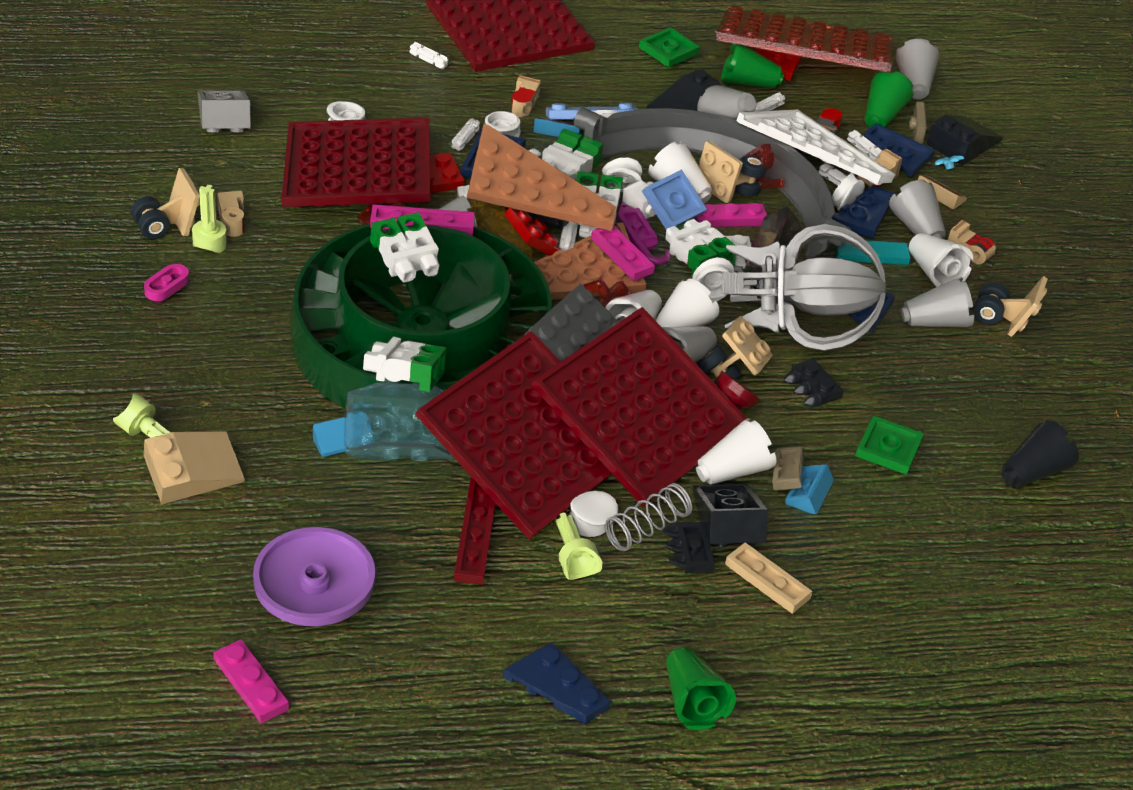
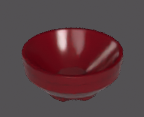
(736, 392)

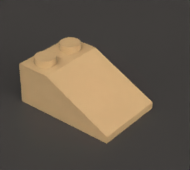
(191, 464)

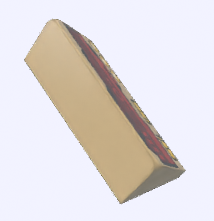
(945, 194)

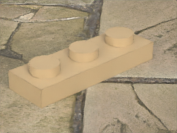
(768, 577)

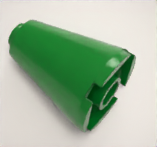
(750, 69)
(887, 97)
(698, 690)

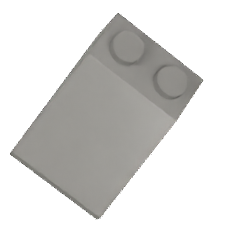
(224, 110)

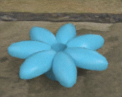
(949, 162)

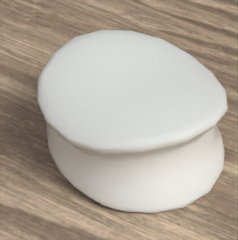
(345, 111)
(504, 122)
(623, 167)
(847, 191)
(711, 276)
(591, 512)

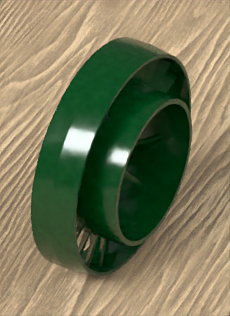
(457, 309)

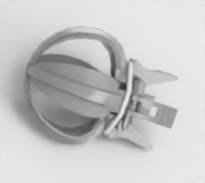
(813, 285)

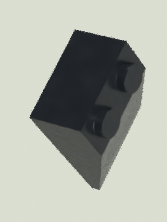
(685, 91)
(961, 137)
(731, 514)

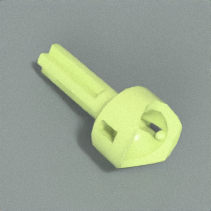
(209, 232)
(139, 418)
(578, 555)

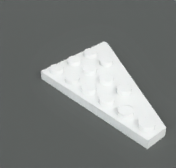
(811, 137)

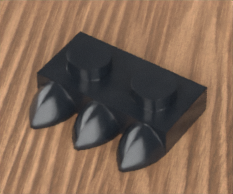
(815, 382)
(691, 546)

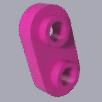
(166, 282)

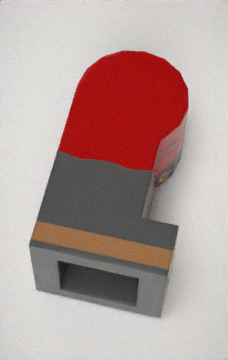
(831, 119)

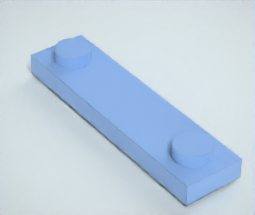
(560, 111)

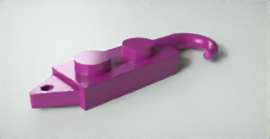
(640, 232)

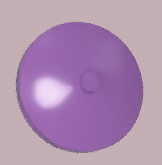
(314, 576)

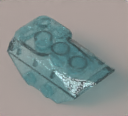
(384, 423)

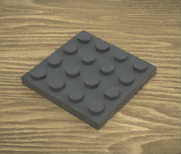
(573, 323)

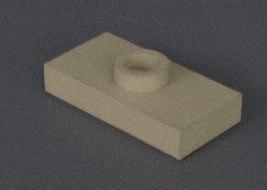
(918, 122)
(788, 468)

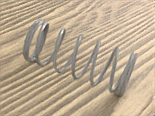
(615, 542)

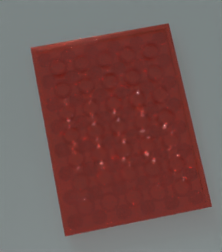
(806, 39)

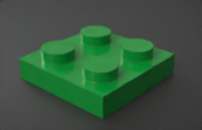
(669, 47)
(889, 445)

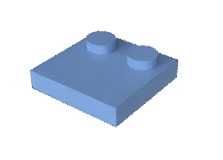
(674, 200)

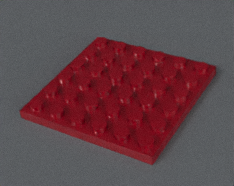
(510, 30)
(357, 162)
(639, 404)
(514, 437)

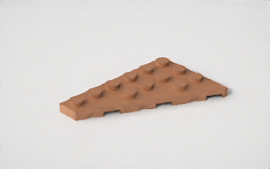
(522, 181)
(583, 265)

